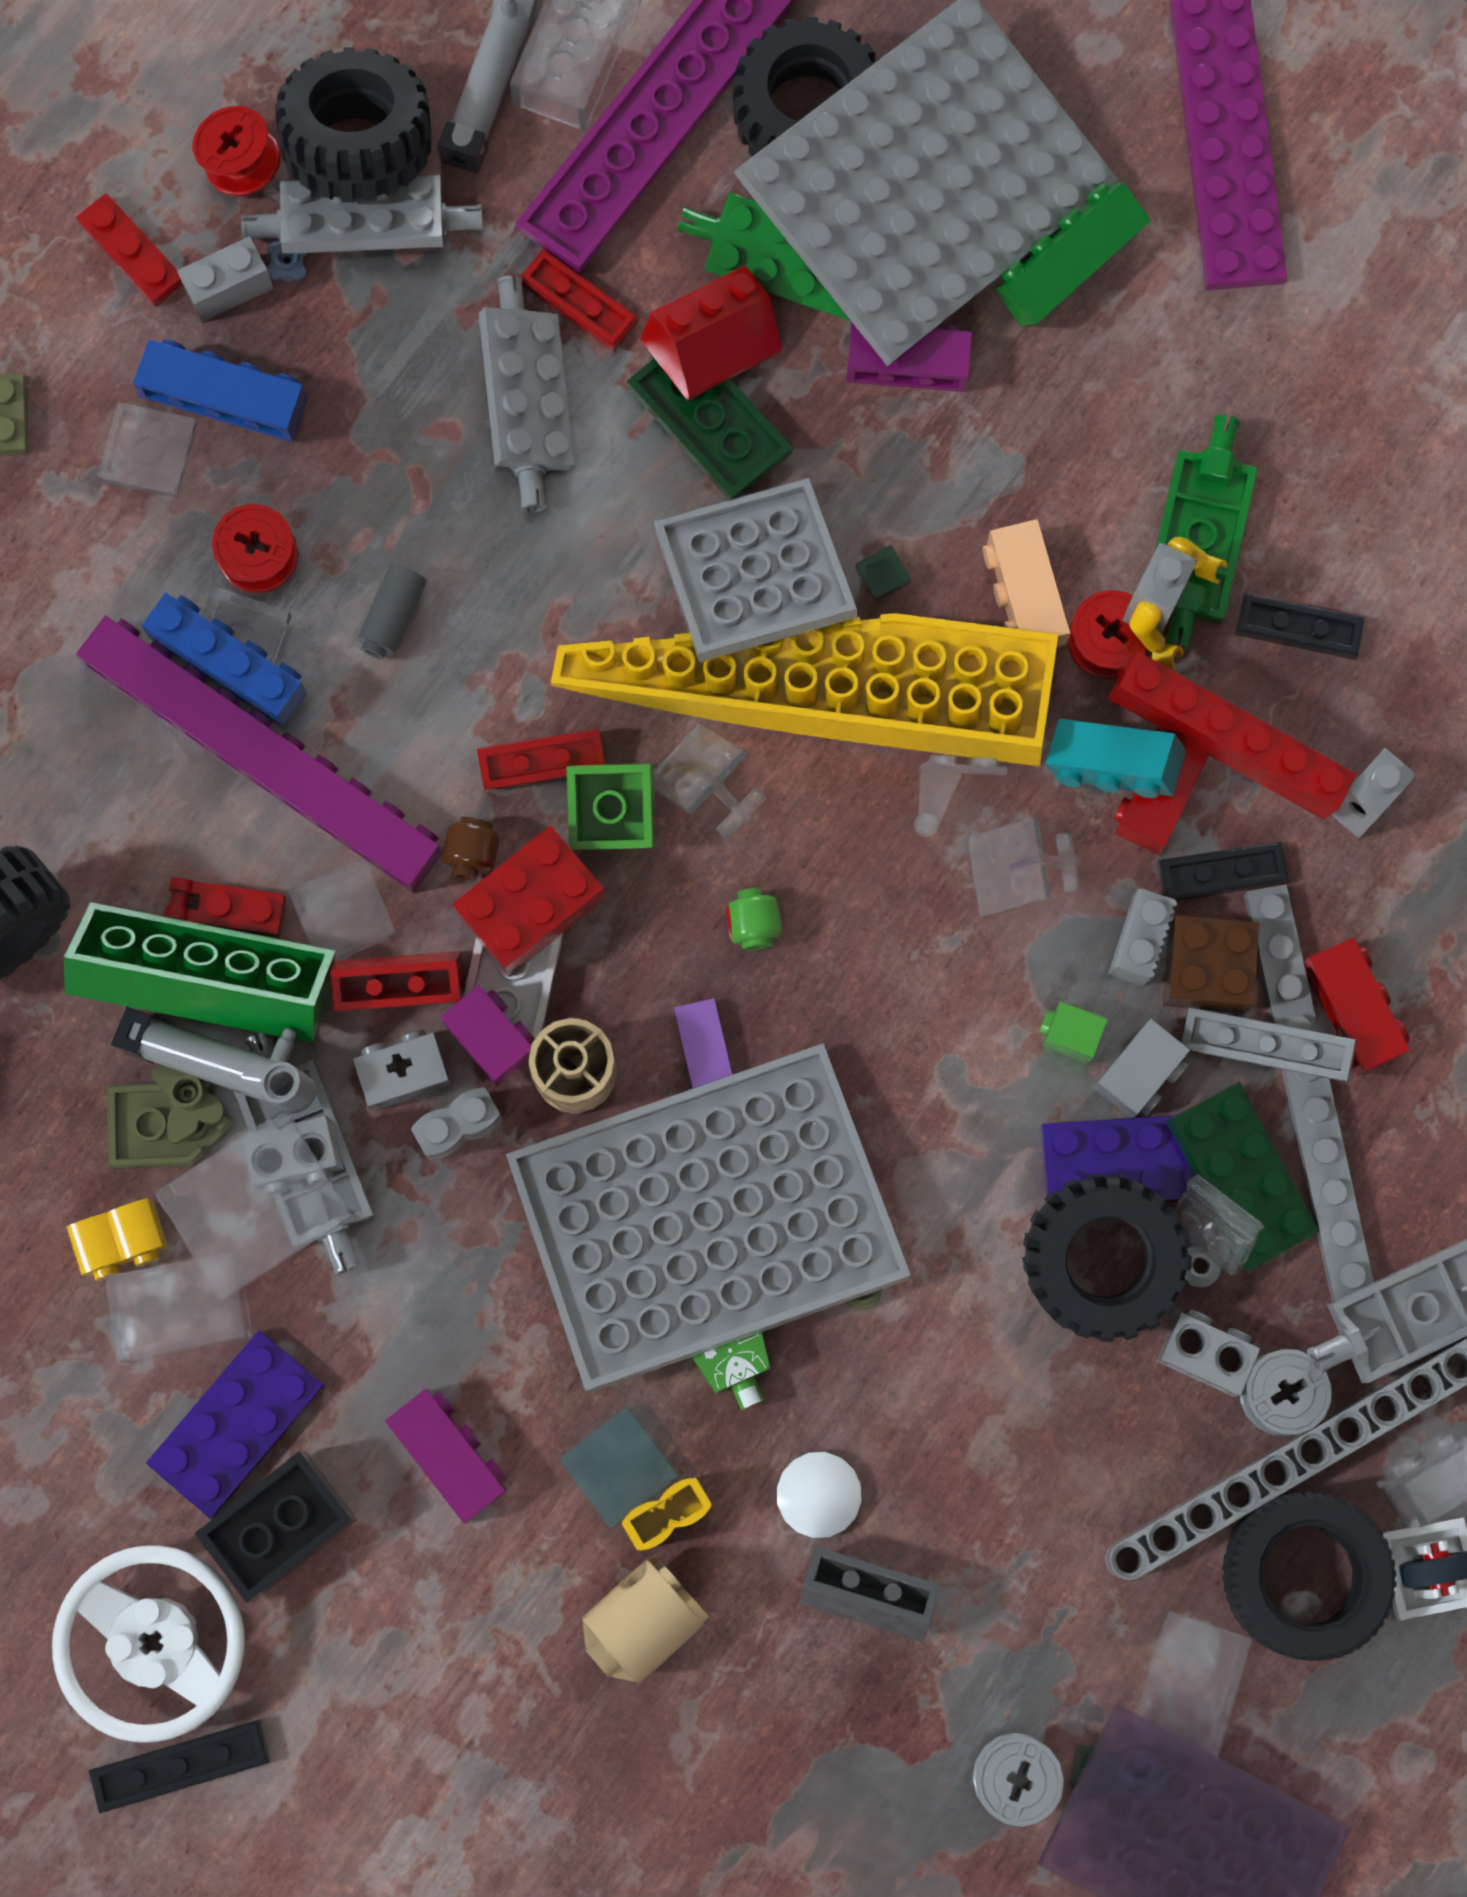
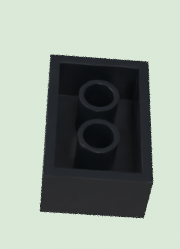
(275, 1526)

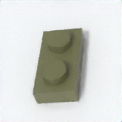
(13, 415)

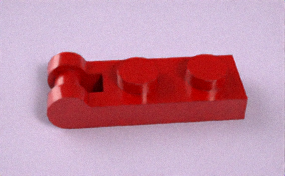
(227, 907)

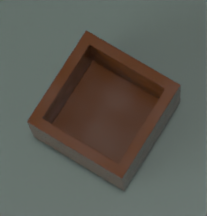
(1211, 964)

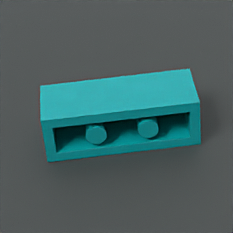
(1115, 758)

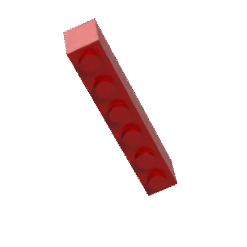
(1232, 736)

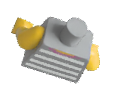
(1161, 590)

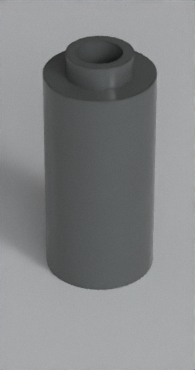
(391, 611)

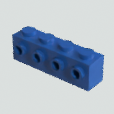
(221, 389)
(225, 660)

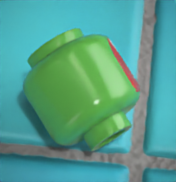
(753, 920)

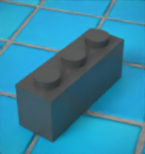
(869, 1594)

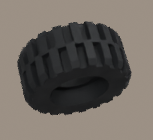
(788, 53)
(345, 88)
(30, 907)
(1152, 1292)

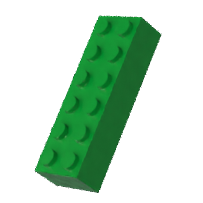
(198, 972)

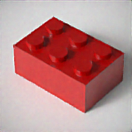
(529, 900)

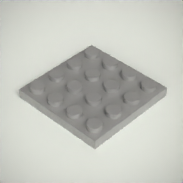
(755, 570)

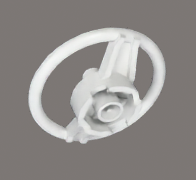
(125, 1624)

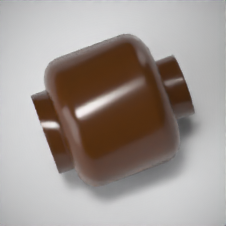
(470, 848)

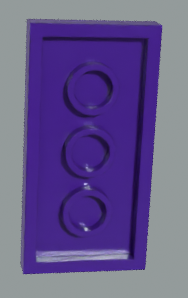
(1126, 1147)
(235, 1424)

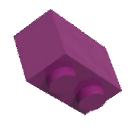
(488, 1034)

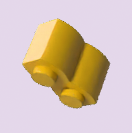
(118, 1238)
(655, 1520)

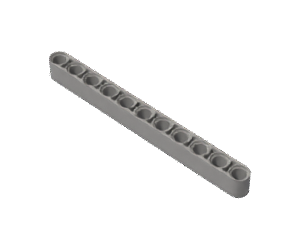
(1294, 1467)

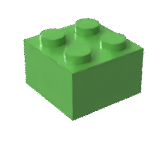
(611, 806)

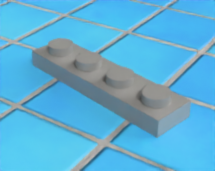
(1269, 1044)

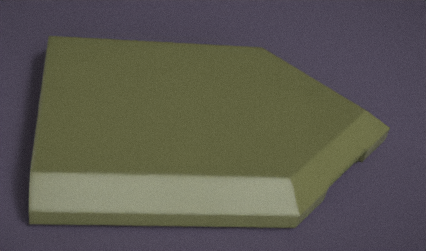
(139, 1130)

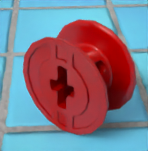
(236, 151)
(247, 527)
(1086, 642)

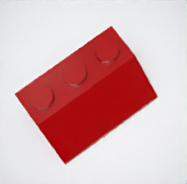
(713, 332)

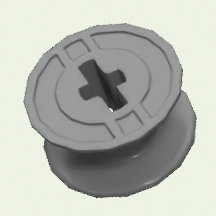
(1285, 1417)
(1041, 1768)

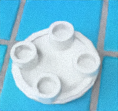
(819, 1494)

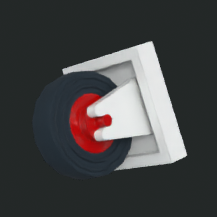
(1429, 1568)

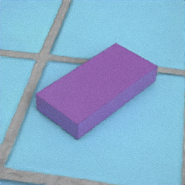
(703, 1042)

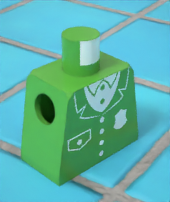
(736, 1368)

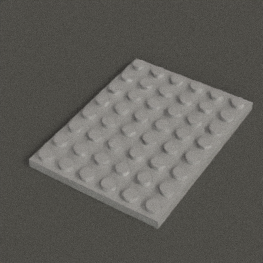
(925, 177)
(706, 1218)

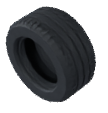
(1371, 1576)

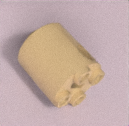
(587, 1050)
(641, 1622)

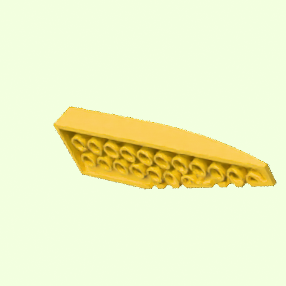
(853, 681)

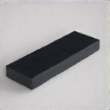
(1299, 626)
(1223, 871)

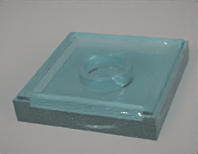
(618, 1467)

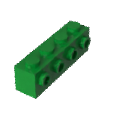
(1071, 253)

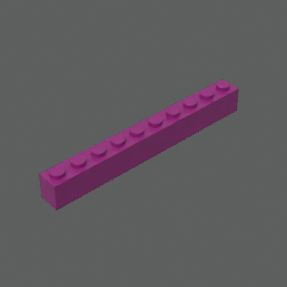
(260, 753)

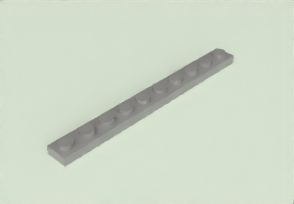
(1310, 1097)

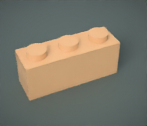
(1025, 580)

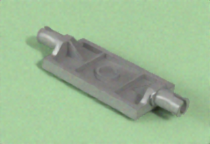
(400, 221)
(525, 391)
(345, 1181)
(1399, 1316)

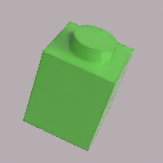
(1072, 1031)

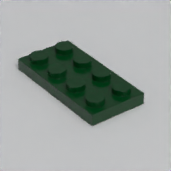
(715, 428)
(1236, 1156)

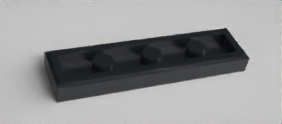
(179, 1766)

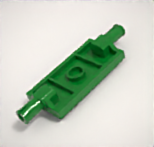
(751, 239)
(1209, 508)

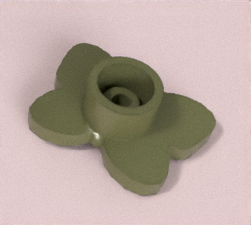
(190, 1103)

